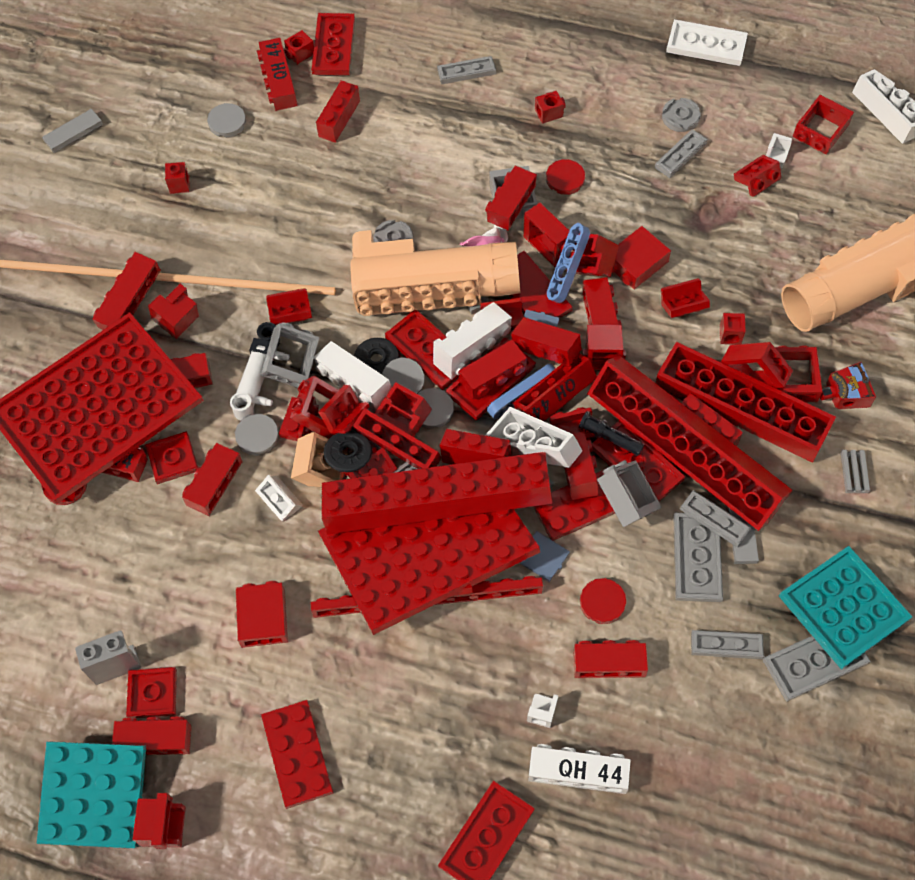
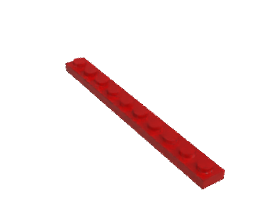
(482, 591)

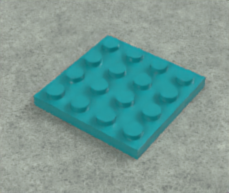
(845, 607)
(90, 794)

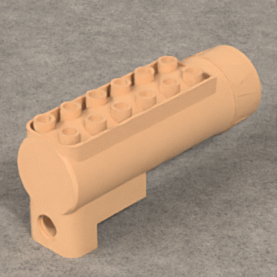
(854, 277)
(398, 279)

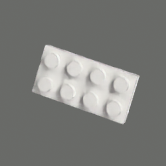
(707, 42)

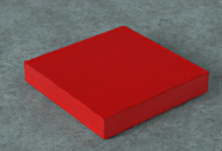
(172, 457)
(151, 692)

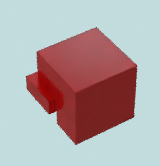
(597, 257)
(174, 312)
(603, 344)
(404, 409)
(159, 822)

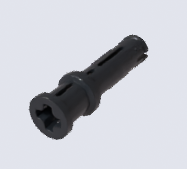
(603, 430)

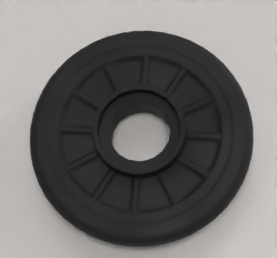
(377, 346)
(352, 462)

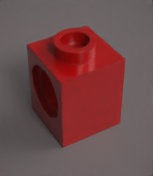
(299, 47)
(549, 106)
(177, 177)
(732, 328)

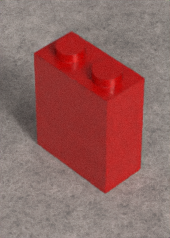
(640, 257)
(261, 614)

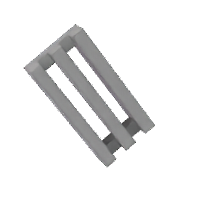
(863, 471)

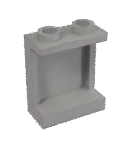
(107, 658)

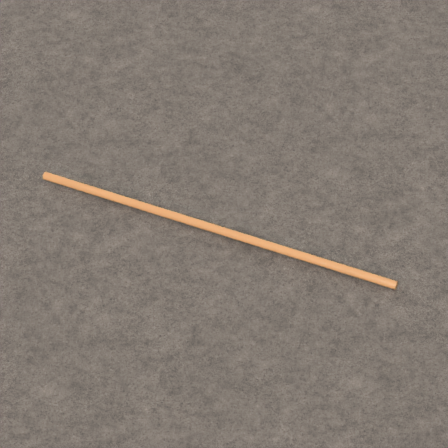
(168, 277)

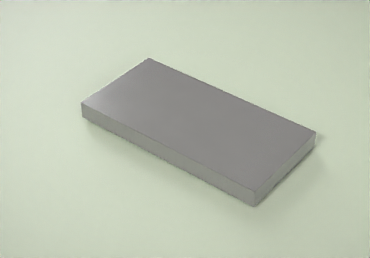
(696, 561)
(806, 667)

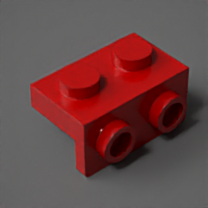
(684, 298)
(289, 306)
(342, 410)

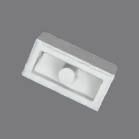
(278, 497)

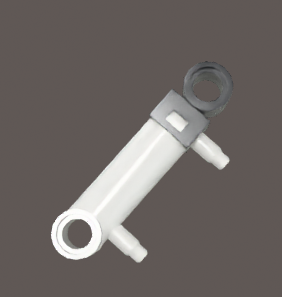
(252, 380)

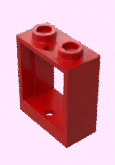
(823, 107)
(545, 233)
(774, 372)
(806, 393)
(301, 404)

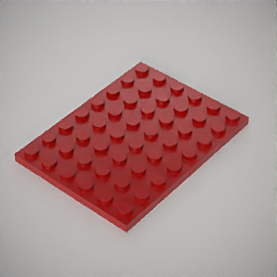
(94, 407)
(419, 564)

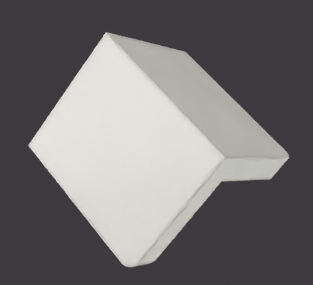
(779, 148)
(542, 710)

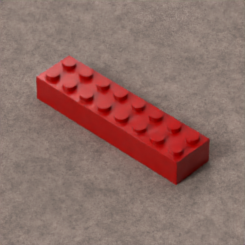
(746, 401)

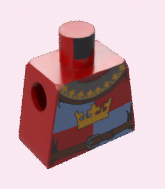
(849, 388)

